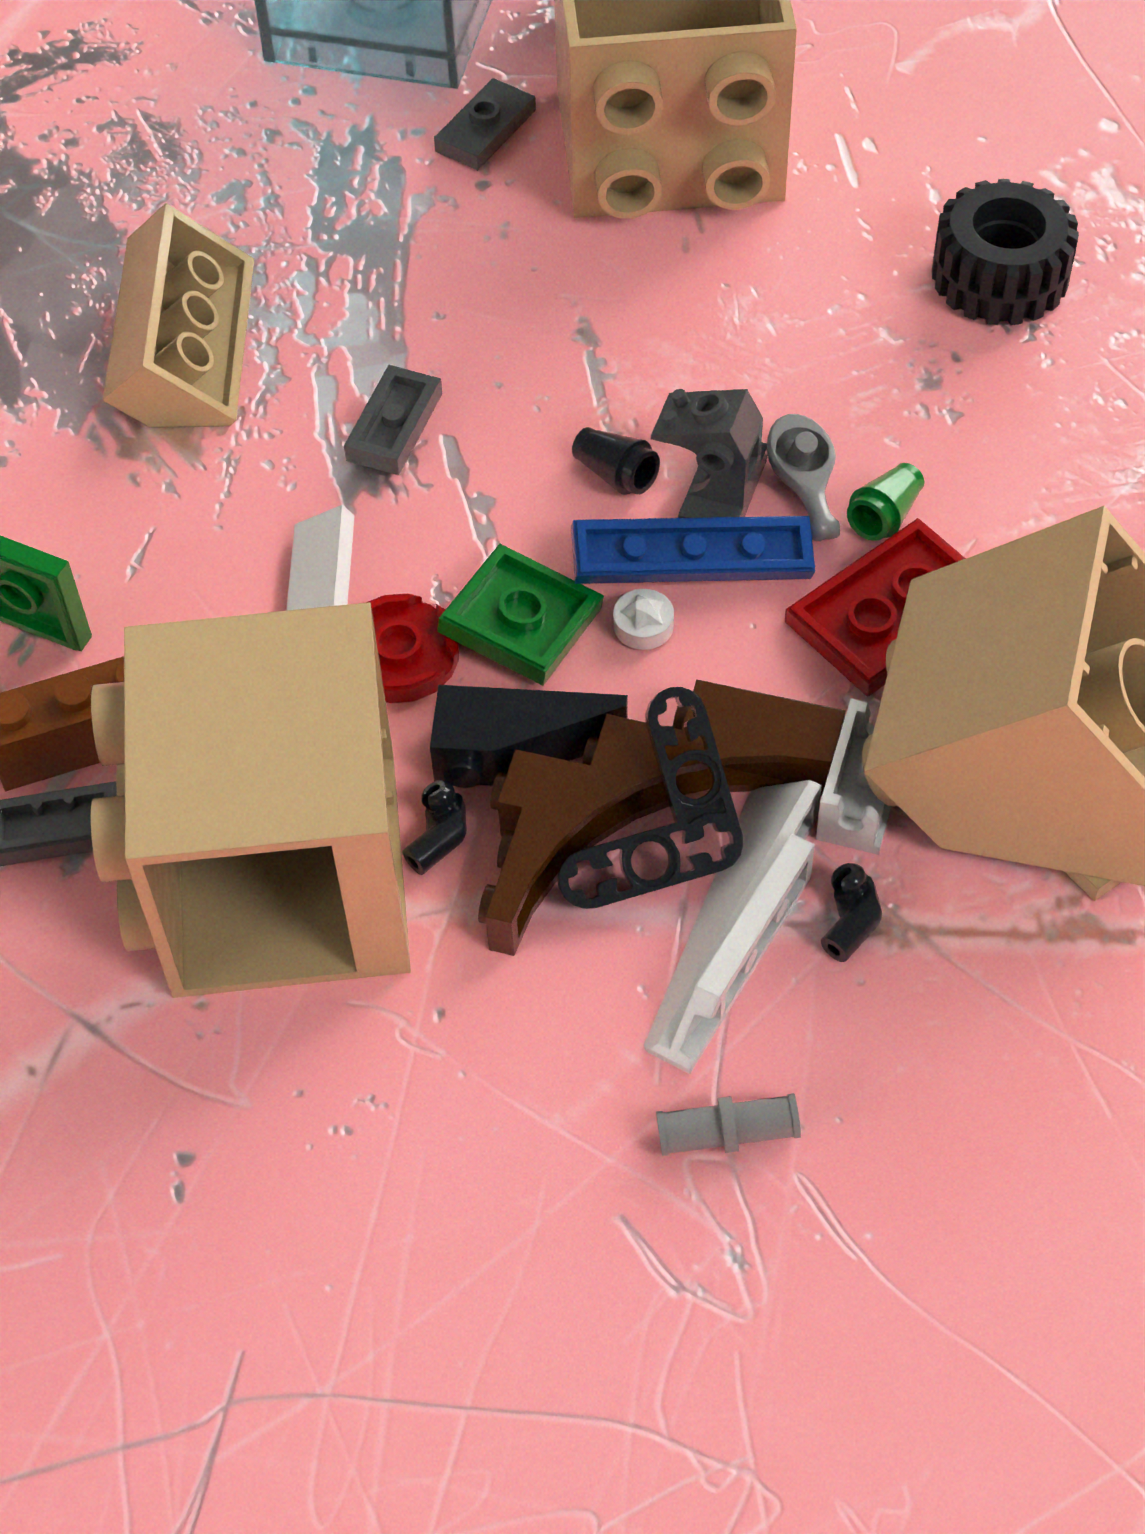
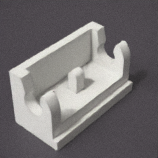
(848, 807)

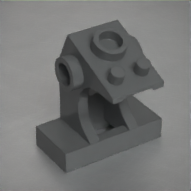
(728, 443)

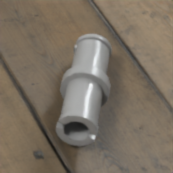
(728, 1124)

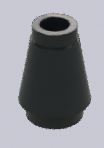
(619, 460)

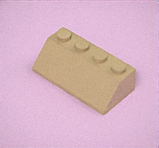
(179, 325)

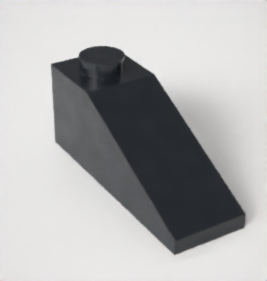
(483, 726)

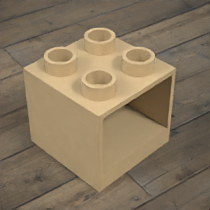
(674, 103)
(253, 801)

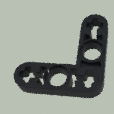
(688, 814)

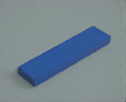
(692, 549)

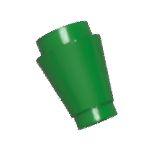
(884, 502)

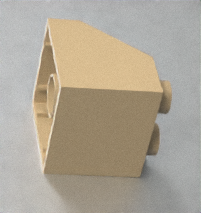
(1023, 703)

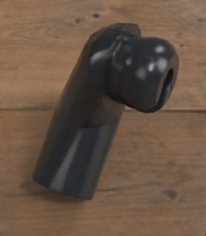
(444, 827)
(857, 908)

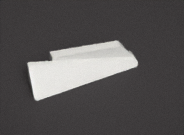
(738, 920)

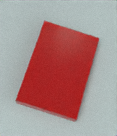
(862, 606)

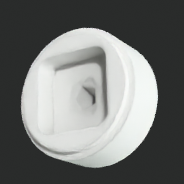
(643, 619)

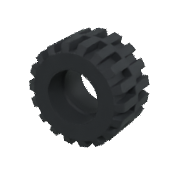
(1004, 251)

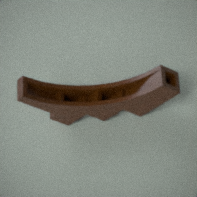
(567, 806)

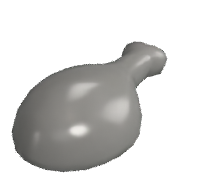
(804, 462)

